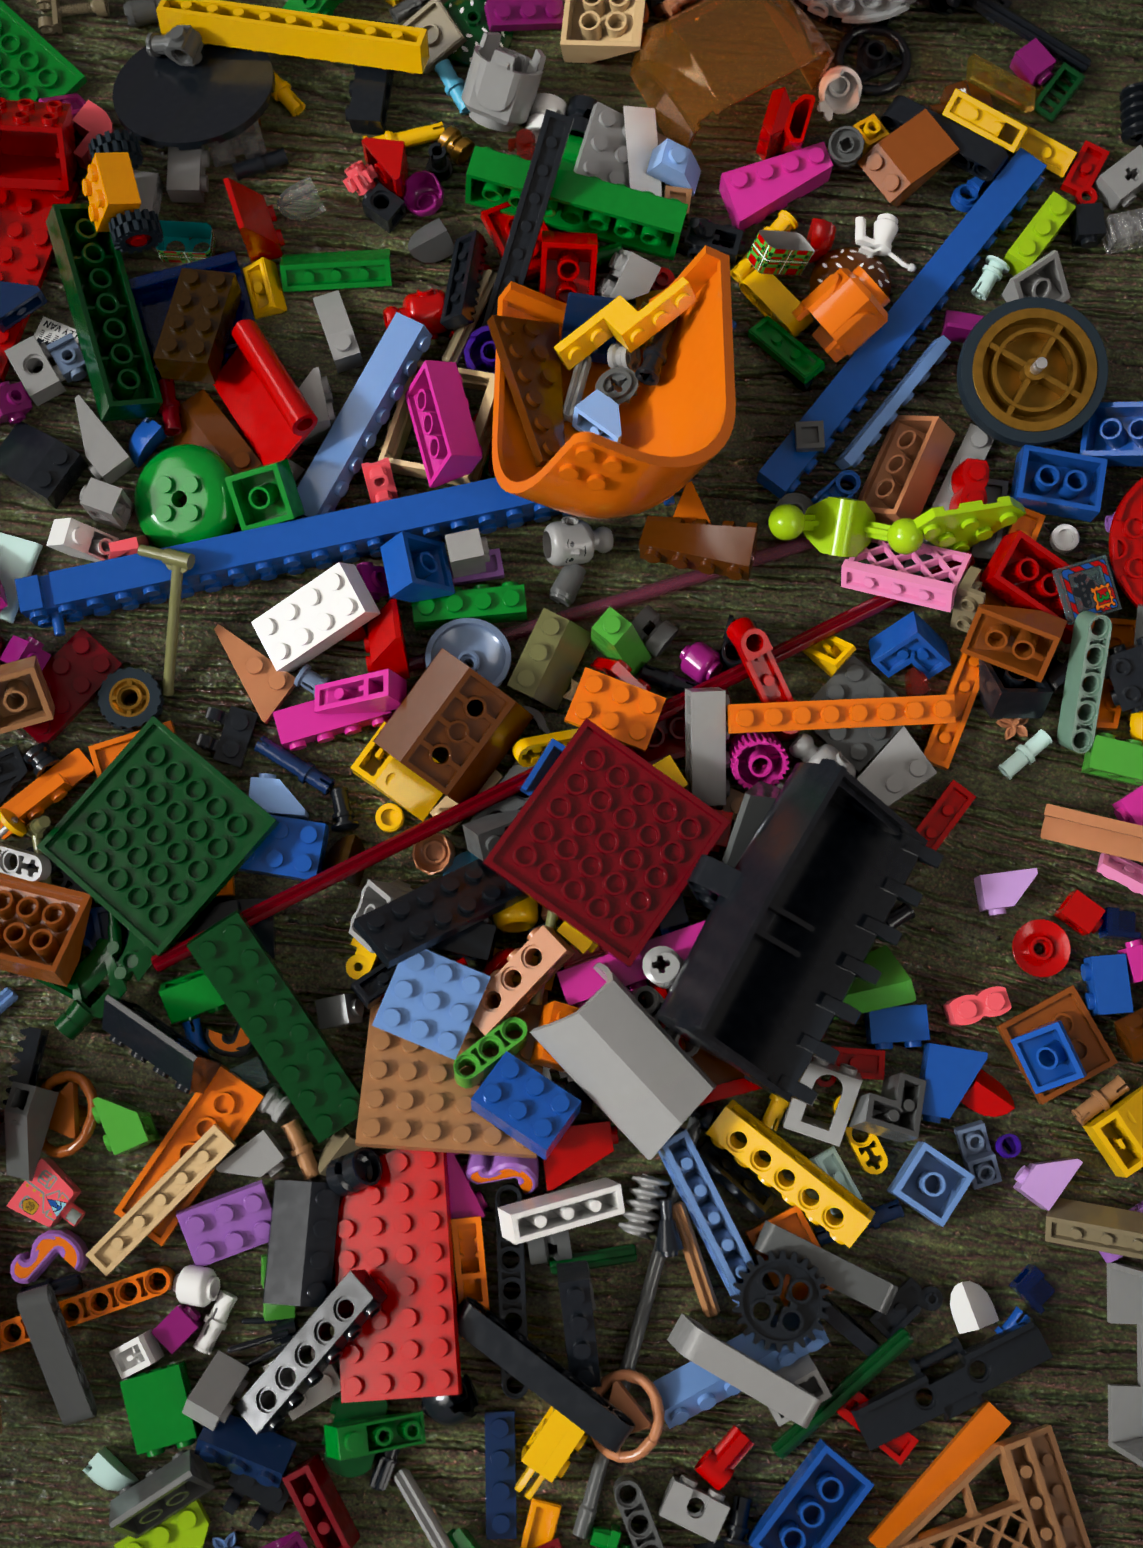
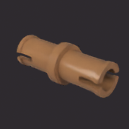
(1100, 1100)
(301, 1148)

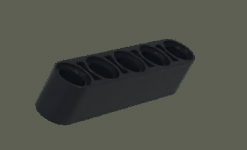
(976, 153)

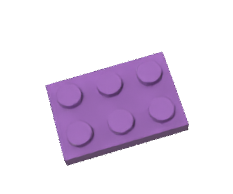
(227, 1223)

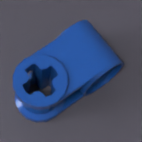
(834, 489)

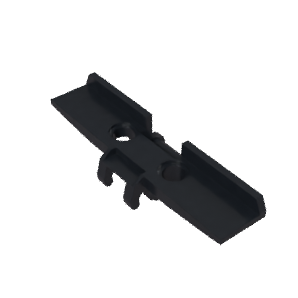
(955, 1392)

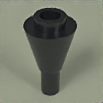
(668, 1235)

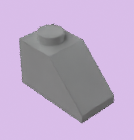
(256, 1158)

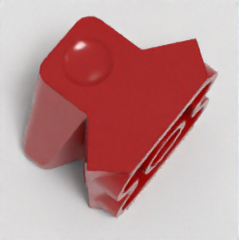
(784, 124)

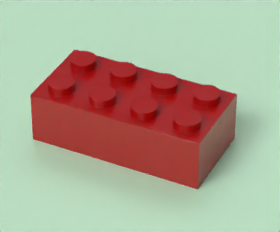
(1024, 577)

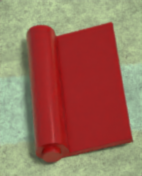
(264, 396)

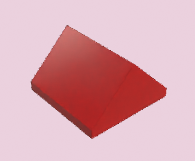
(389, 162)

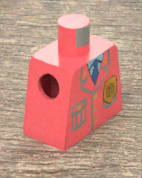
(48, 1196)

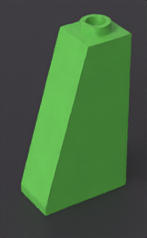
(891, 990)

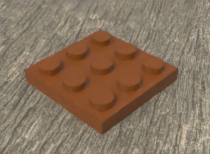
(1080, 1027)

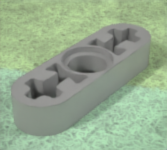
(24, 859)

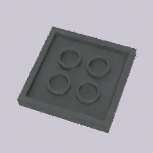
(855, 682)

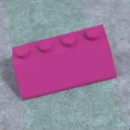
(443, 422)

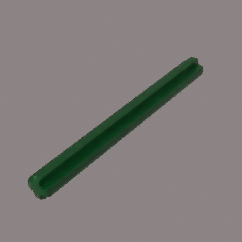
(845, 1391)

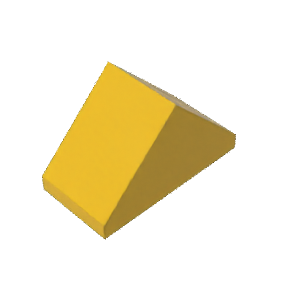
(830, 654)

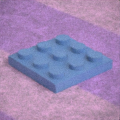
(431, 1002)

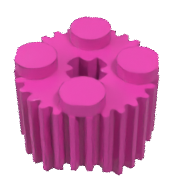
(751, 746)

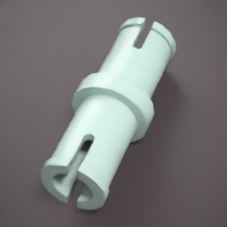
(1025, 754)

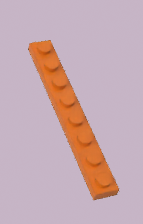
(841, 713)

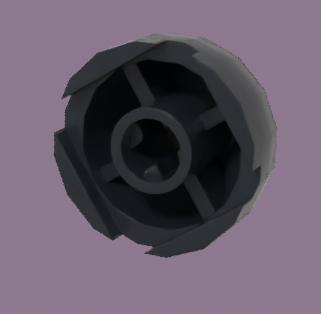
(452, 1409)

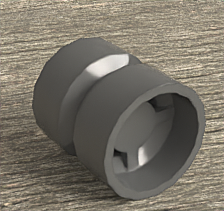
(845, 147)
(661, 635)
(550, 1246)

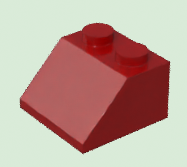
(387, 642)

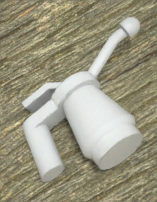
(884, 232)

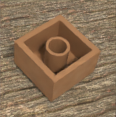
(23, 695)

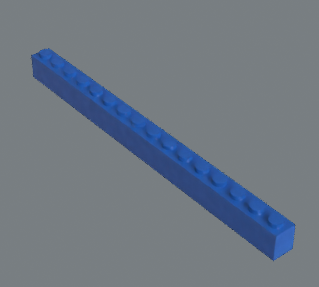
(906, 317)

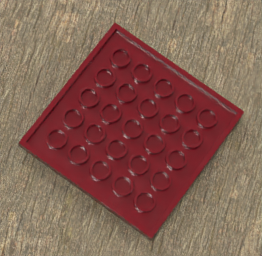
(606, 842)

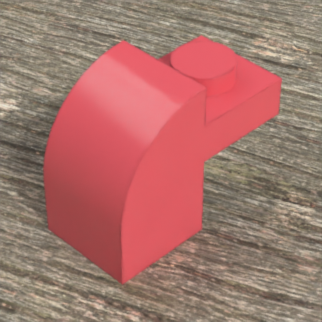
(90, 122)

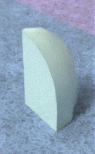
(109, 1471)

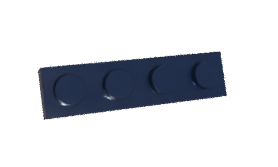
(500, 1474)

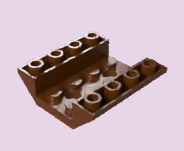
(437, 716)

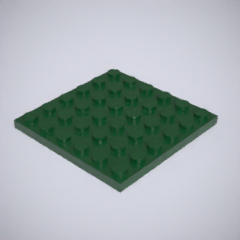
(157, 836)

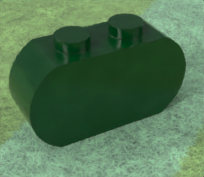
(344, 1411)

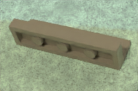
(1095, 1227)

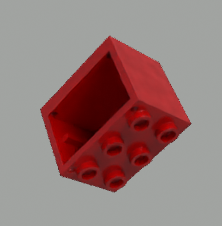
(36, 145)

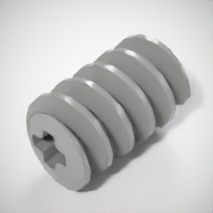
(655, 961)
(643, 1205)

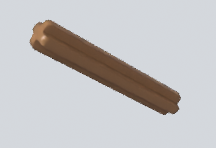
(695, 1261)

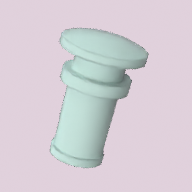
(991, 274)

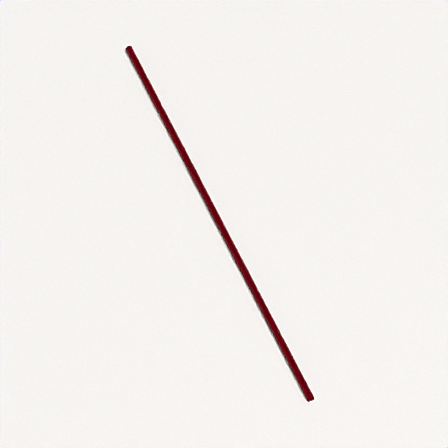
(511, 786)

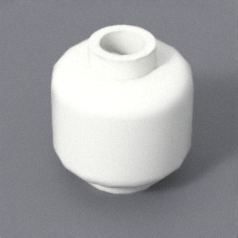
(196, 1286)

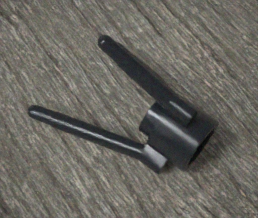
(281, 1333)

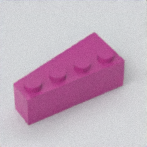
(771, 184)

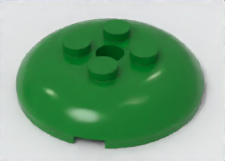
(166, 479)

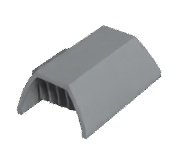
(629, 1062)

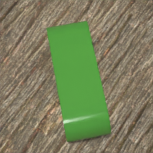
(494, 1039)

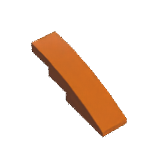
(470, 1259)

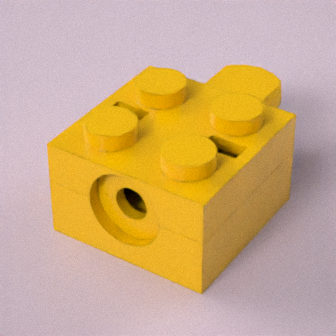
(549, 1450)

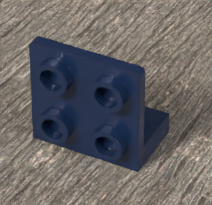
(579, 310)

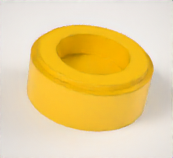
(390, 818)

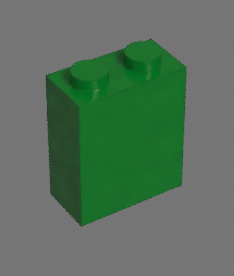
(155, 1409)

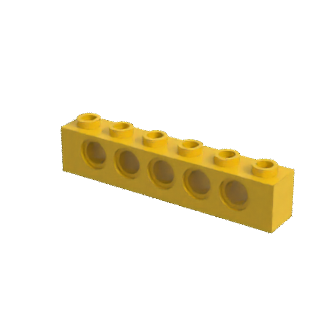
(807, 1174)

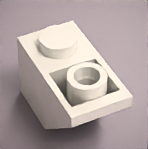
(80, 540)

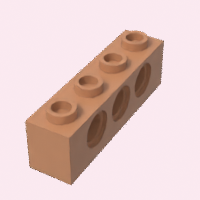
(554, 953)

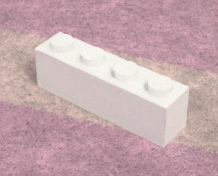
(561, 1210)

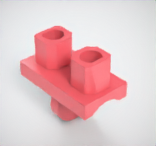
(379, 480)

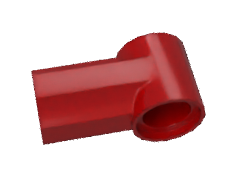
(719, 1463)

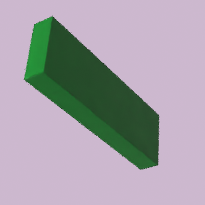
(786, 349)

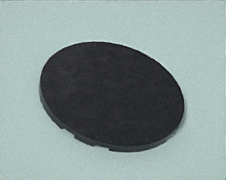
(193, 103)

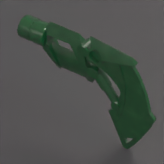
(94, 968)

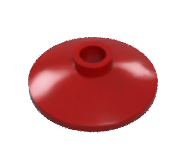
(1054, 943)

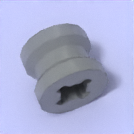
(620, 357)
(274, 1104)

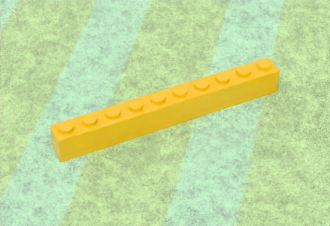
(300, 33)

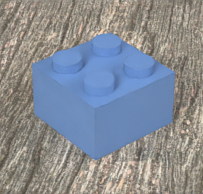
(930, 1183)

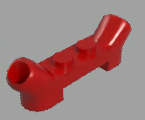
(760, 665)

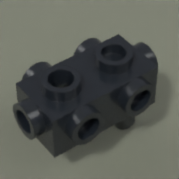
(720, 237)

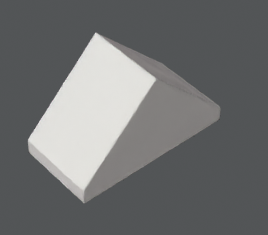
(136, 1354)

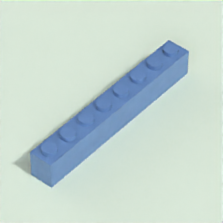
(363, 415)

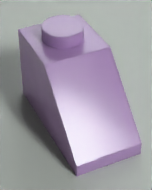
(1002, 890)
(1045, 1180)

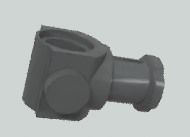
(179, 44)

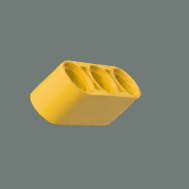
(774, 300)

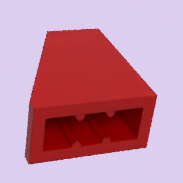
(578, 1150)

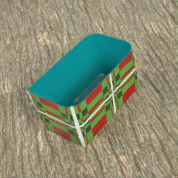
(182, 232)

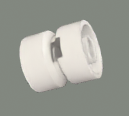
(542, 102)

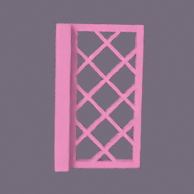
(902, 584)

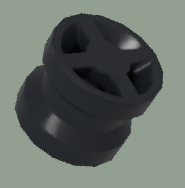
(41, 758)

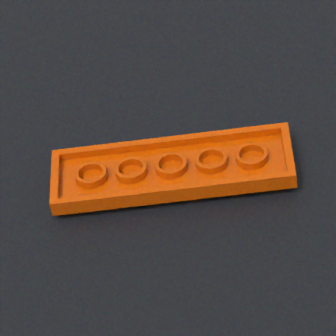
(226, 1102)

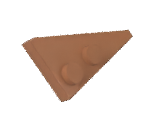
(258, 675)

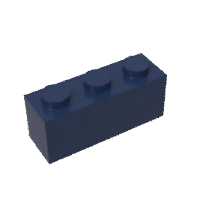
(245, 1452)

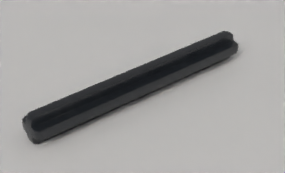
(1030, 31)

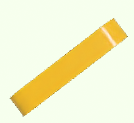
(527, 748)
(864, 1157)

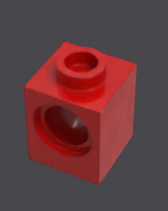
(1080, 913)

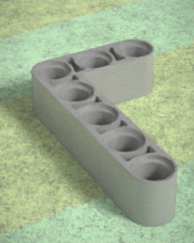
(743, 1372)

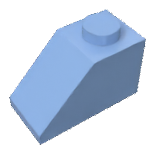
(674, 165)
(598, 415)
(275, 797)

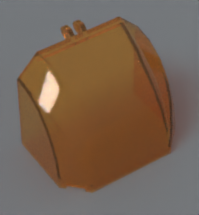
(721, 56)

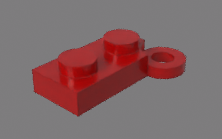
(1084, 172)
(867, 1061)

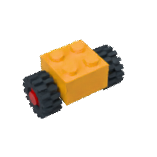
(115, 195)

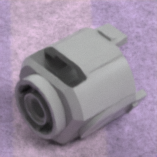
(501, 84)

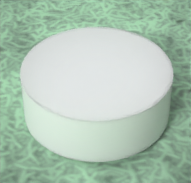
(1064, 538)

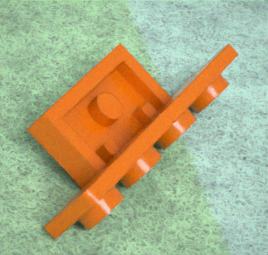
(49, 788)

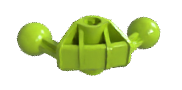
(843, 527)

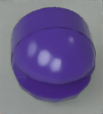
(1012, 1144)

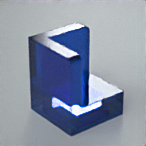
(1118, 925)
(1032, 1288)

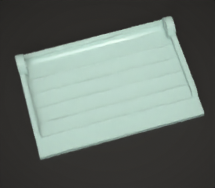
(16, 561)

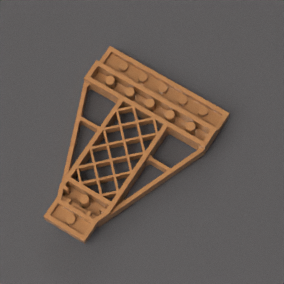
(1037, 1494)

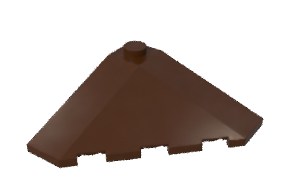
(208, 427)

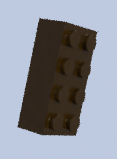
(198, 325)

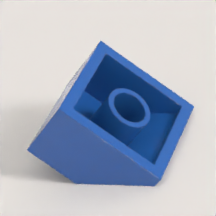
(416, 568)

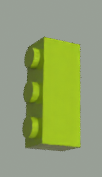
(1039, 233)

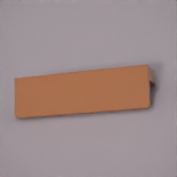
(1093, 832)

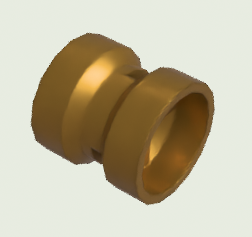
(456, 145)

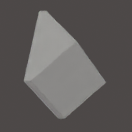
(1040, 279)

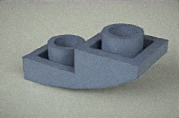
(977, 1154)

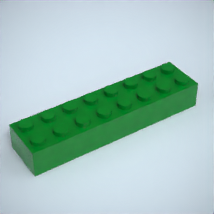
(581, 203)

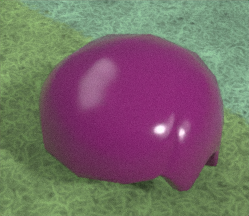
(423, 193)

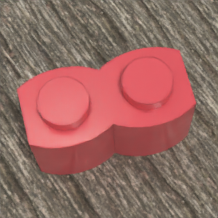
(972, 1008)

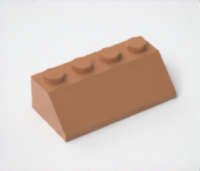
(906, 467)

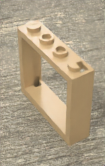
(401, 425)

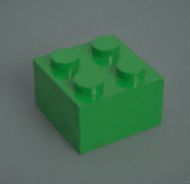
(265, 495)

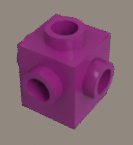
(13, 402)
(374, 579)

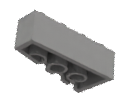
(897, 769)

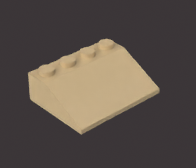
(601, 29)

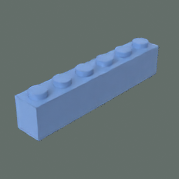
(694, 1389)

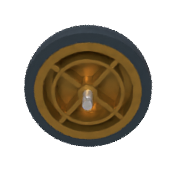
(1032, 372)

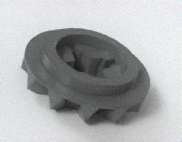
(623, 378)

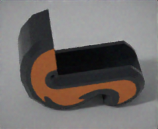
(225, 1045)

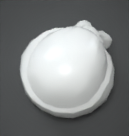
(839, 91)

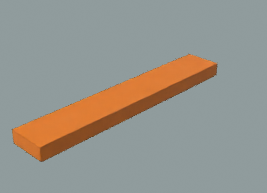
(955, 1458)

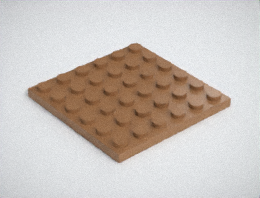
(417, 1105)

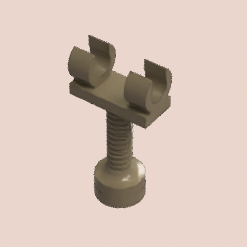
(53, 24)

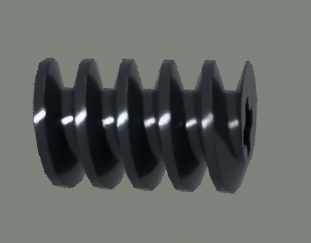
(1132, 114)

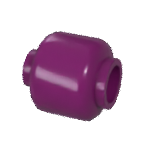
(700, 662)

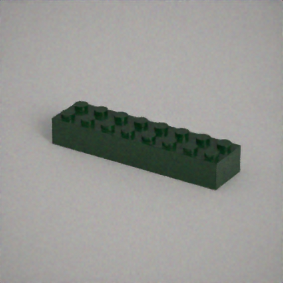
(104, 316)
(277, 1024)

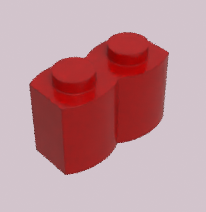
(969, 482)

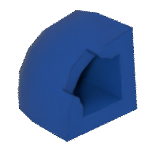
(145, 440)

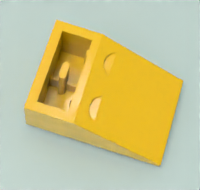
(396, 780)
(1120, 1134)

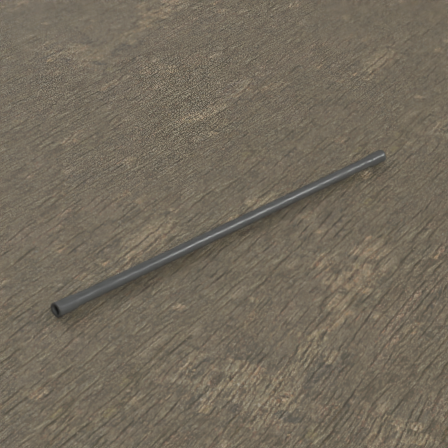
(588, 1508)

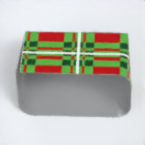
(780, 252)

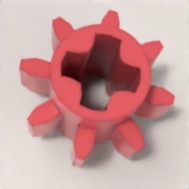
(360, 178)

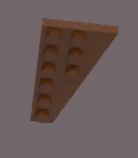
(533, 379)

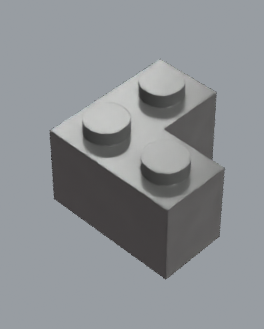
(894, 1113)

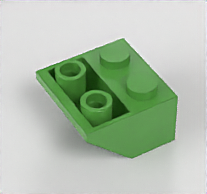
(124, 1124)

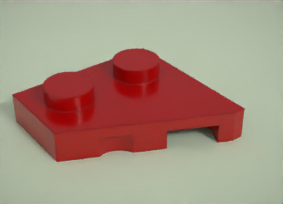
(620, 670)

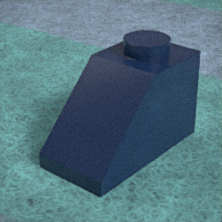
(18, 302)

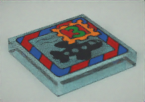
(1086, 587)

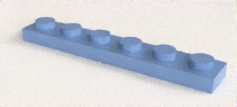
(899, 396)

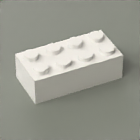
(315, 617)

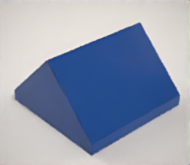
(1048, 1057)

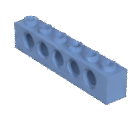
(706, 1208)

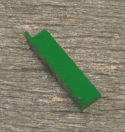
(336, 270)

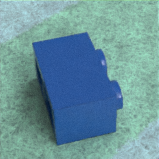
(1107, 985)
(897, 1024)

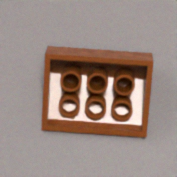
(41, 929)

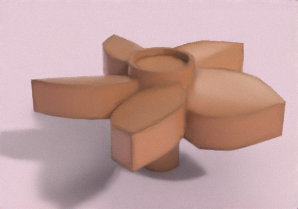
(1013, 726)

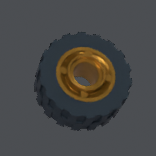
(118, 687)

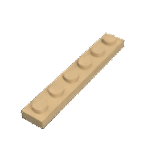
(161, 1199)

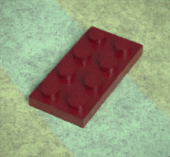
(73, 682)

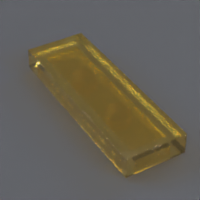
(1001, 83)

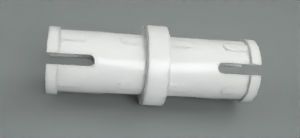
(215, 1322)

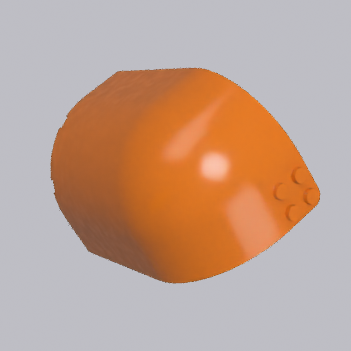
(665, 428)

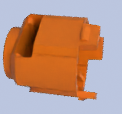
(847, 308)

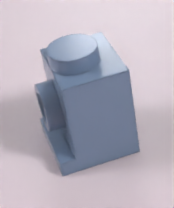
(66, 349)

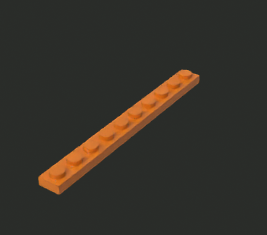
(965, 679)

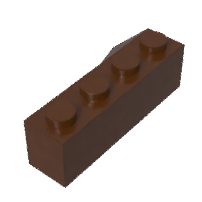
(700, 546)

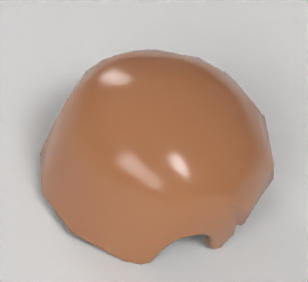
(434, 854)

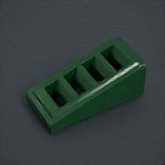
(1070, 75)

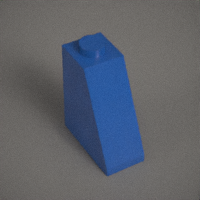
(948, 1077)

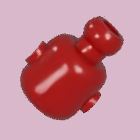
(422, 307)

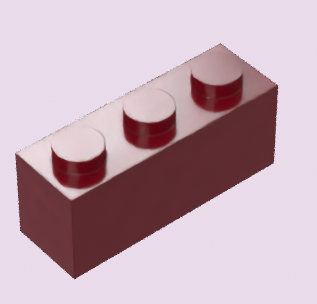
(320, 1505)

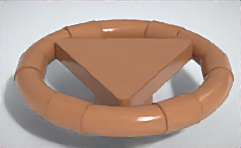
(627, 1404)

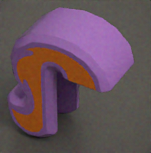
(489, 1168)
(45, 1249)

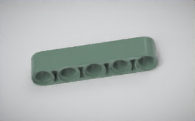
(1079, 668)

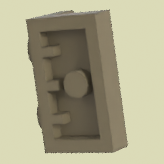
(967, 600)

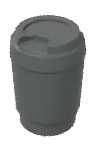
(141, 12)
(567, 584)

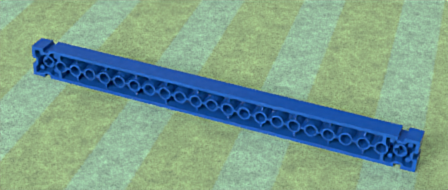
(273, 551)

